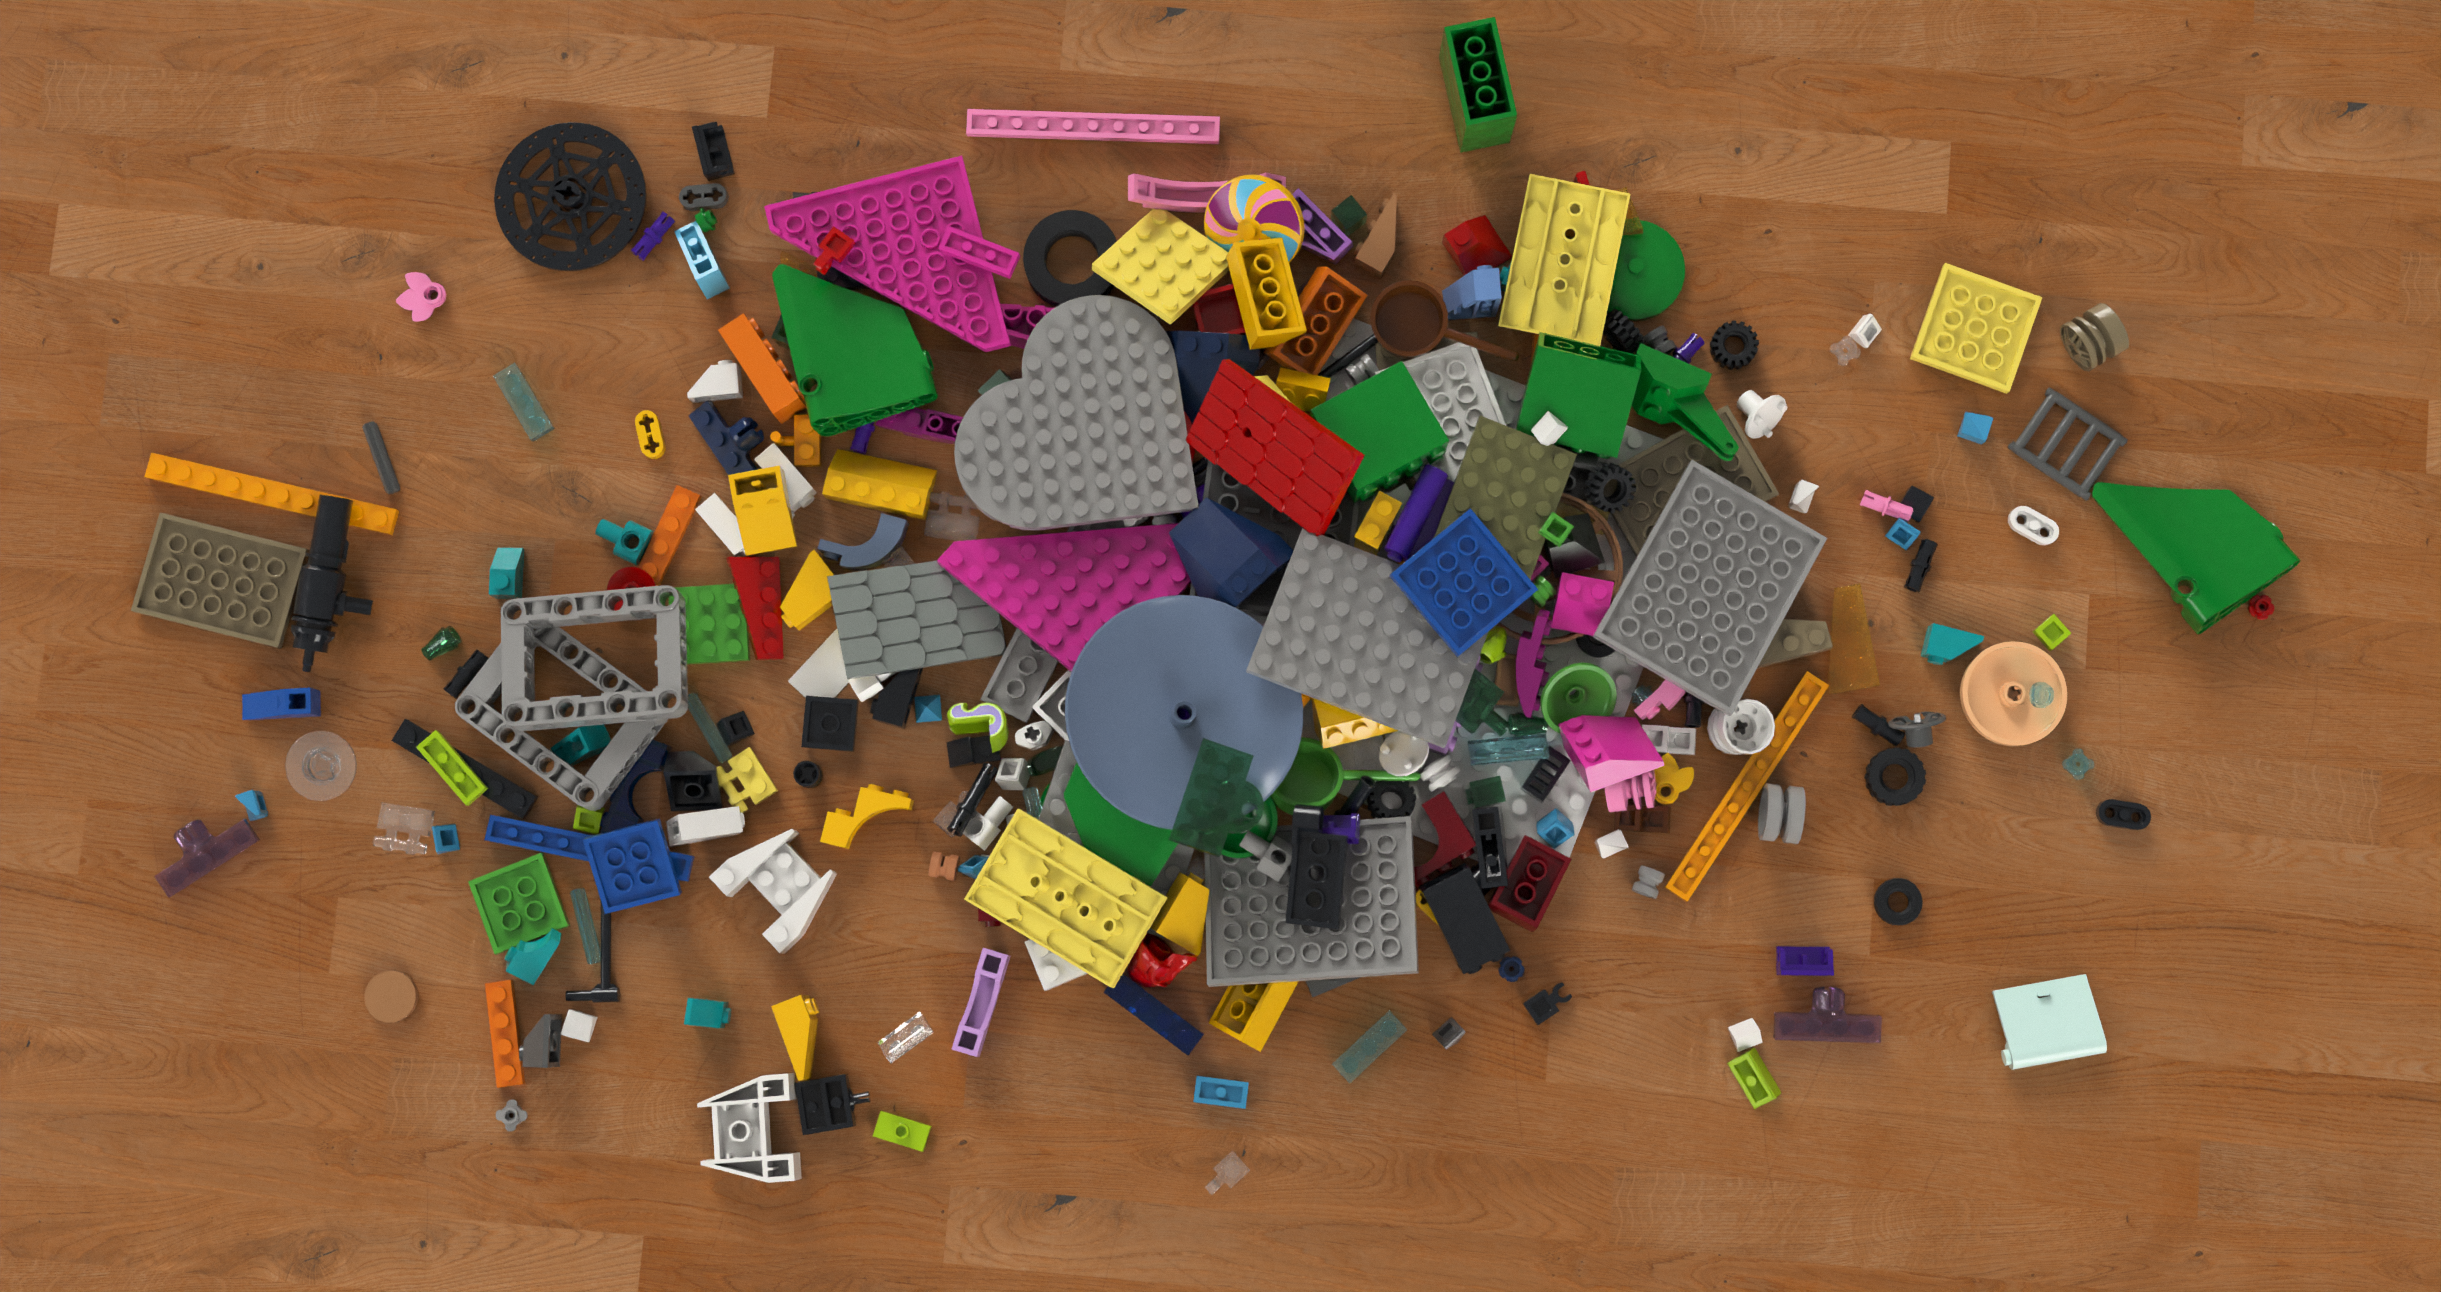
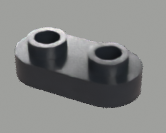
(2122, 814)

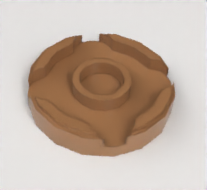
(391, 996)

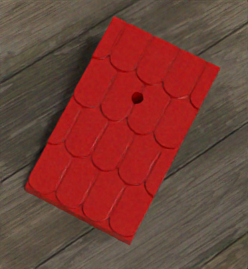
(1273, 447)

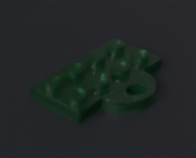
(1216, 799)

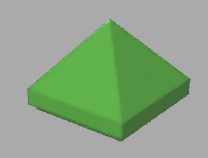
(1556, 529)

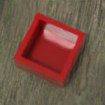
(1219, 311)

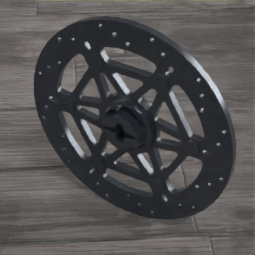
(578, 205)

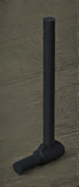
(605, 991)

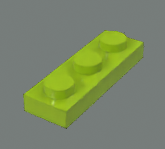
(452, 767)

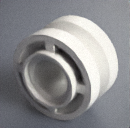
(1440, 773)

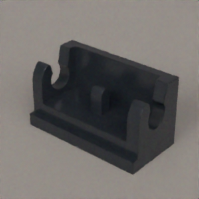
(713, 151)

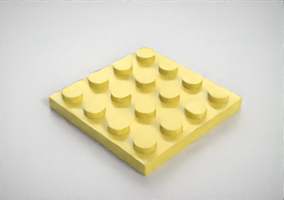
(1163, 264)
(1976, 328)

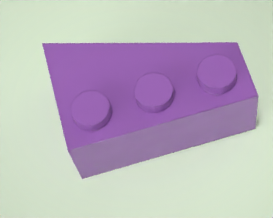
(1320, 233)

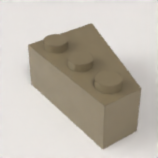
(1797, 640)

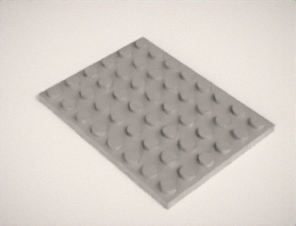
(1710, 587)
(1360, 643)
(1377, 920)

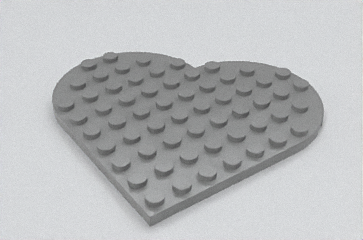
(1086, 428)

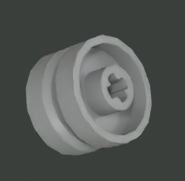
(1781, 813)

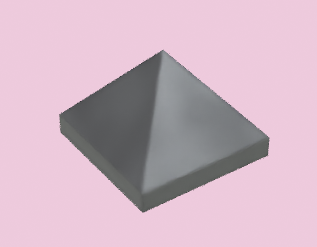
(1449, 1033)

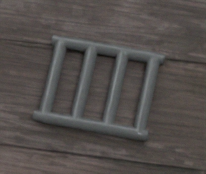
(2061, 475)

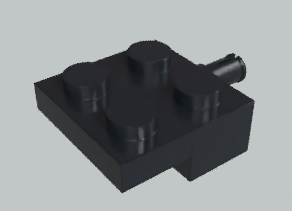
(827, 1104)

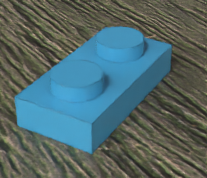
(1221, 1092)

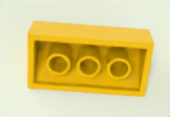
(1265, 292)
(879, 484)
(1340, 727)
(1252, 1011)

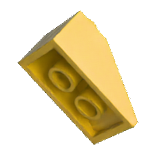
(799, 1028)

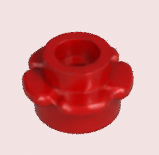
(2255, 610)

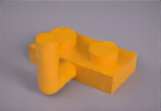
(805, 442)

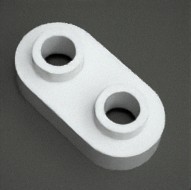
(2033, 523)

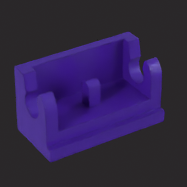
(1343, 825)
(1804, 961)

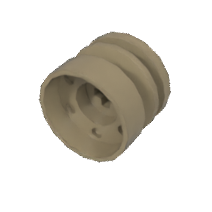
(2094, 337)

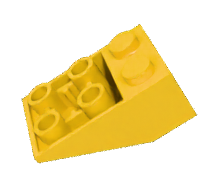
(1303, 389)
(763, 510)

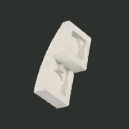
(1672, 739)

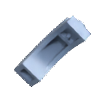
(887, 539)

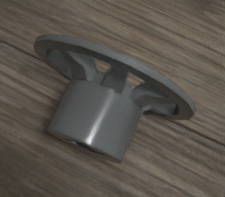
(1919, 730)

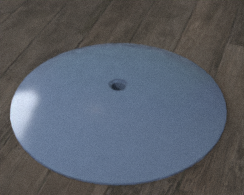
(1168, 659)

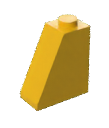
(808, 594)
(1184, 913)

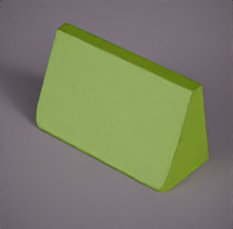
(1754, 1078)

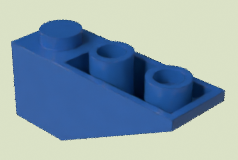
(281, 704)

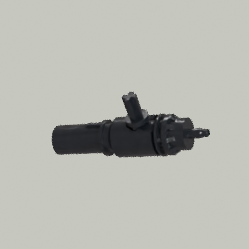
(323, 581)

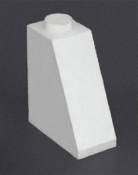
(704, 825)

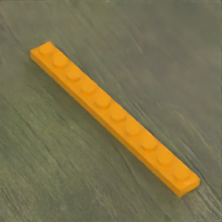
(262, 491)
(1745, 788)

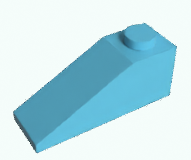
(701, 260)

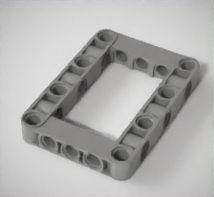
(593, 608)
(614, 760)

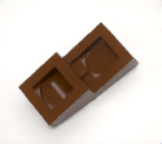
(1644, 819)

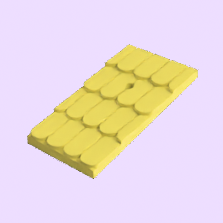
(1559, 281)
(1047, 885)

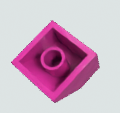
(1581, 603)

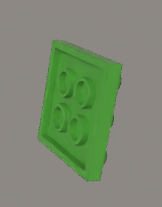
(714, 624)
(519, 903)

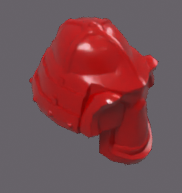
(1156, 963)

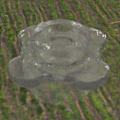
(1846, 343)

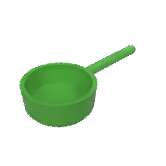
(1319, 776)

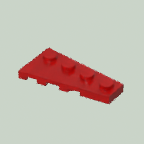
(760, 599)

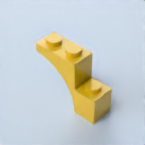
(1377, 523)
(841, 828)

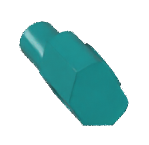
(622, 536)

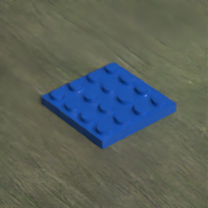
(1463, 582)

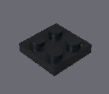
(830, 723)

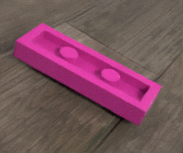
(979, 252)

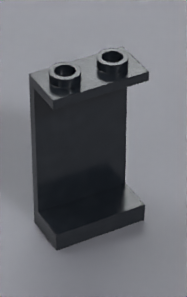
(1465, 919)

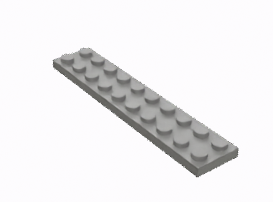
(1025, 665)

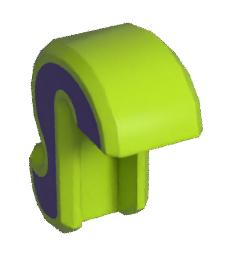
(981, 718)

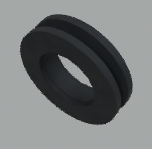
(1047, 233)

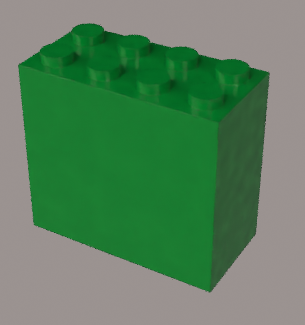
(1477, 84)
(1585, 389)
(1387, 424)

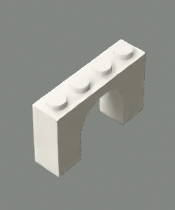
(725, 523)

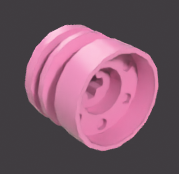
(1635, 787)

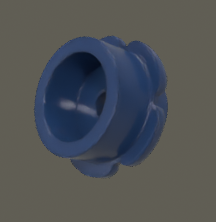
(1516, 963)

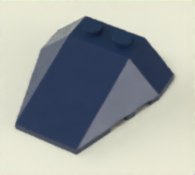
(1199, 358)
(1227, 552)

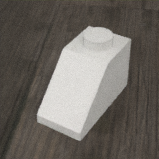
(718, 383)

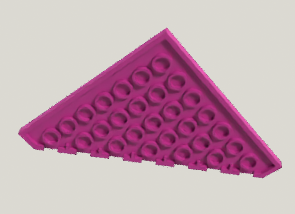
(897, 240)
(1068, 582)

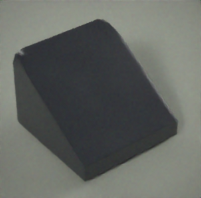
(1918, 501)
(735, 728)

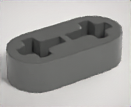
(703, 191)

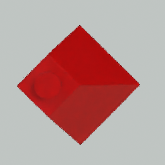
(1475, 245)

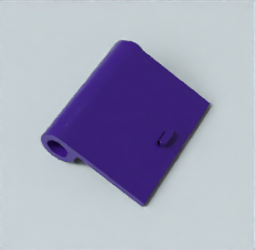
(1420, 515)

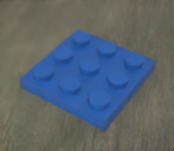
(632, 866)

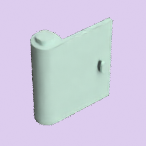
(2050, 1026)

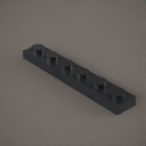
(499, 790)

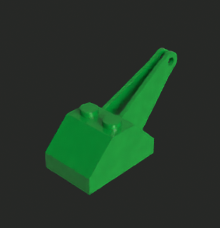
(1675, 393)

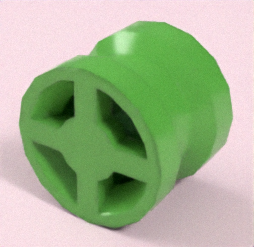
(1544, 591)

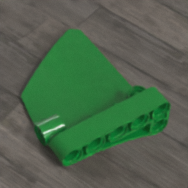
(853, 350)
(2200, 542)
(1114, 835)

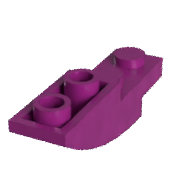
(924, 424)
(1529, 670)

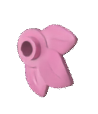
(418, 296)

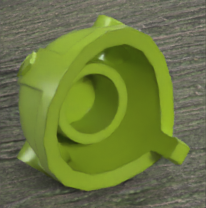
(1494, 645)

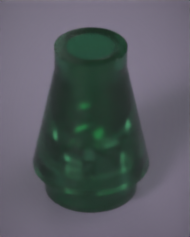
(443, 641)
(1526, 726)

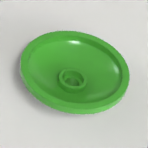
(1593, 694)

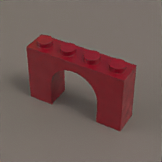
(1453, 836)

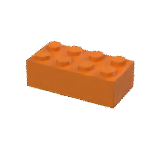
(1327, 310)
(759, 363)

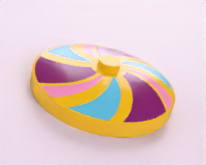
(1254, 210)

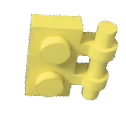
(751, 775)

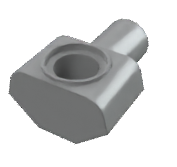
(1264, 850)

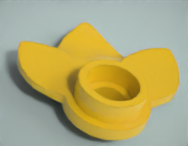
(1673, 778)

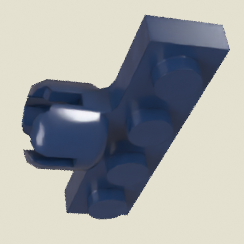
(728, 443)

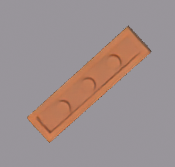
(669, 533)
(504, 1033)

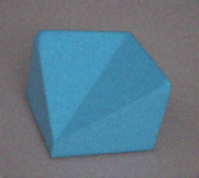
(1975, 427)
(254, 804)
(1555, 828)

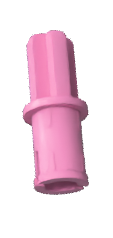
(1886, 506)

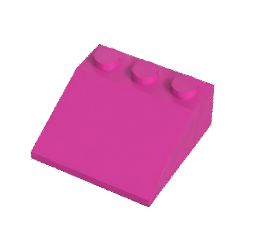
(1608, 749)

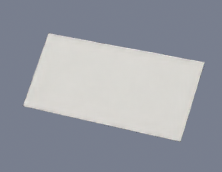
(823, 672)

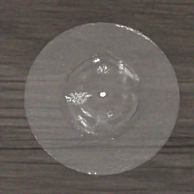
(321, 765)

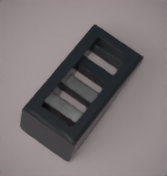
(1534, 792)

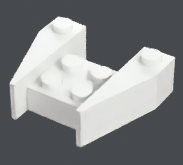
(783, 880)
(743, 1130)

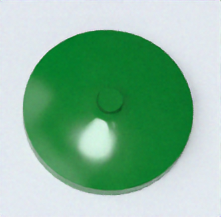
(1647, 274)

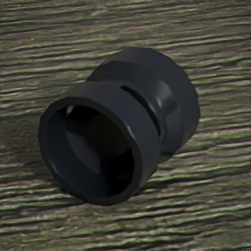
(804, 771)

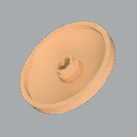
(1998, 689)

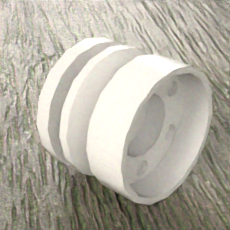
(1754, 729)

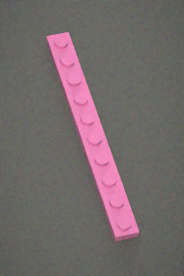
(1093, 126)

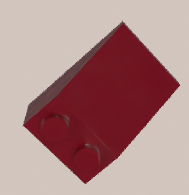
(1532, 882)

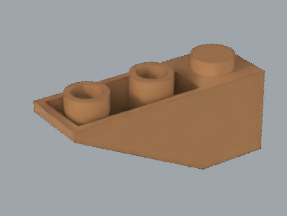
(1379, 247)

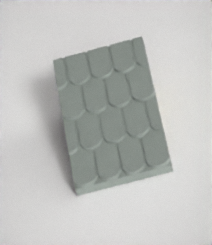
(910, 620)

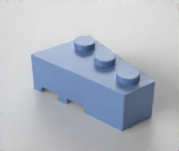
(1474, 294)

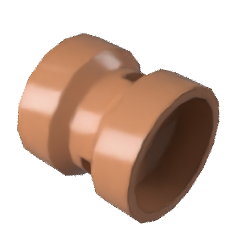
(944, 866)

